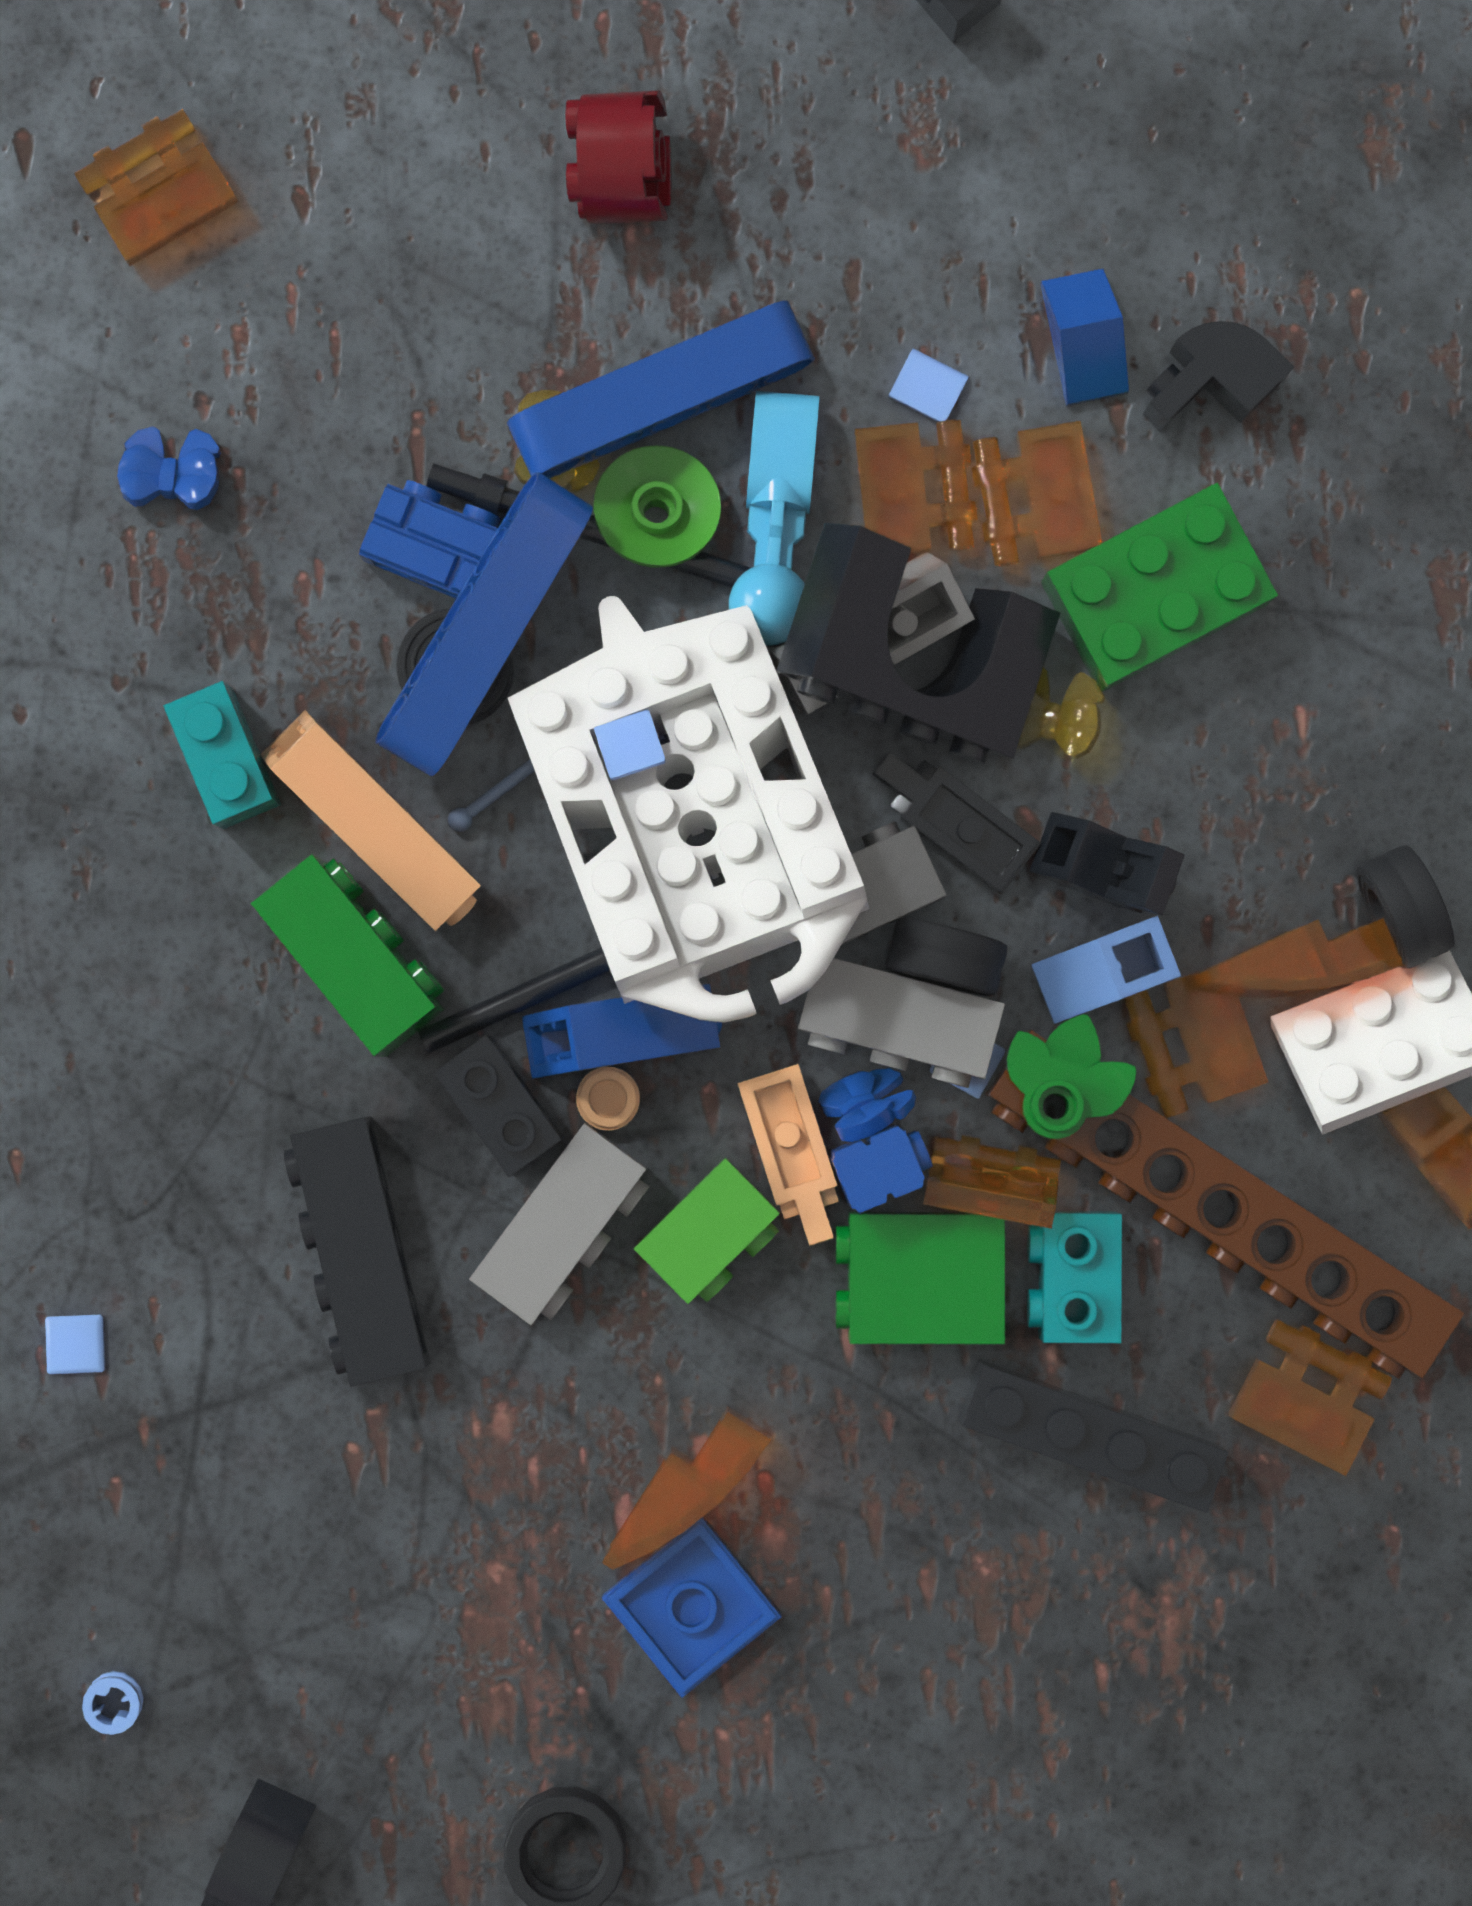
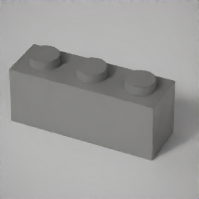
(922, 613)
(902, 1021)
(561, 1225)

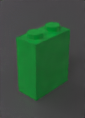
(922, 1278)

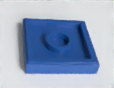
(691, 1606)

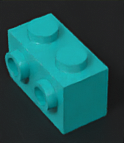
(1077, 1278)

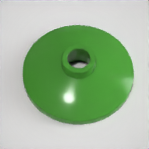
(664, 480)

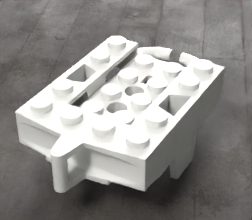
(649, 860)

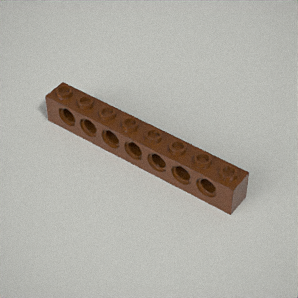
(1421, 1317)

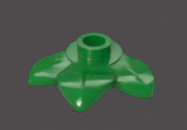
(1070, 1069)

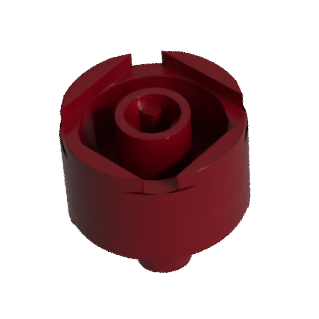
(621, 157)

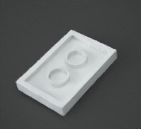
(1379, 1041)

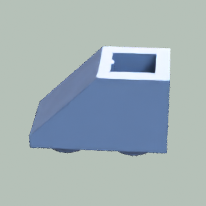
(1106, 970)

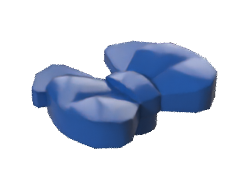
(147, 473)
(859, 1103)

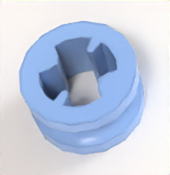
(102, 1686)

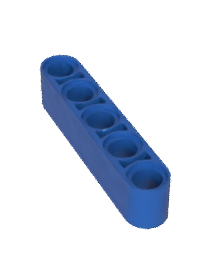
(661, 390)
(484, 624)

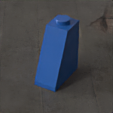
(610, 1035)

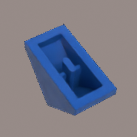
(1086, 336)

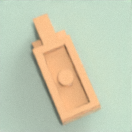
(791, 1148)

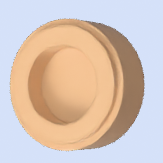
(608, 1098)

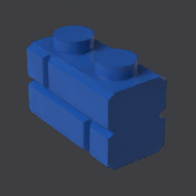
(427, 540)
(881, 1166)

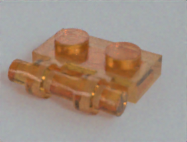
(164, 202)
(894, 486)
(1056, 489)
(1215, 1038)
(993, 1181)
(1301, 1415)

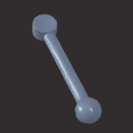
(461, 818)

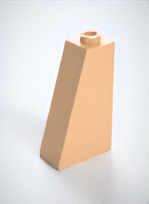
(371, 822)

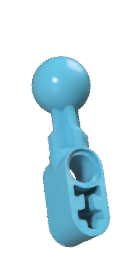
(777, 507)

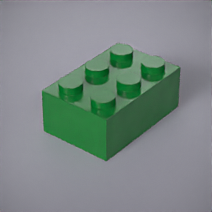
(1158, 587)
(351, 954)

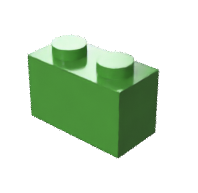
(708, 1232)

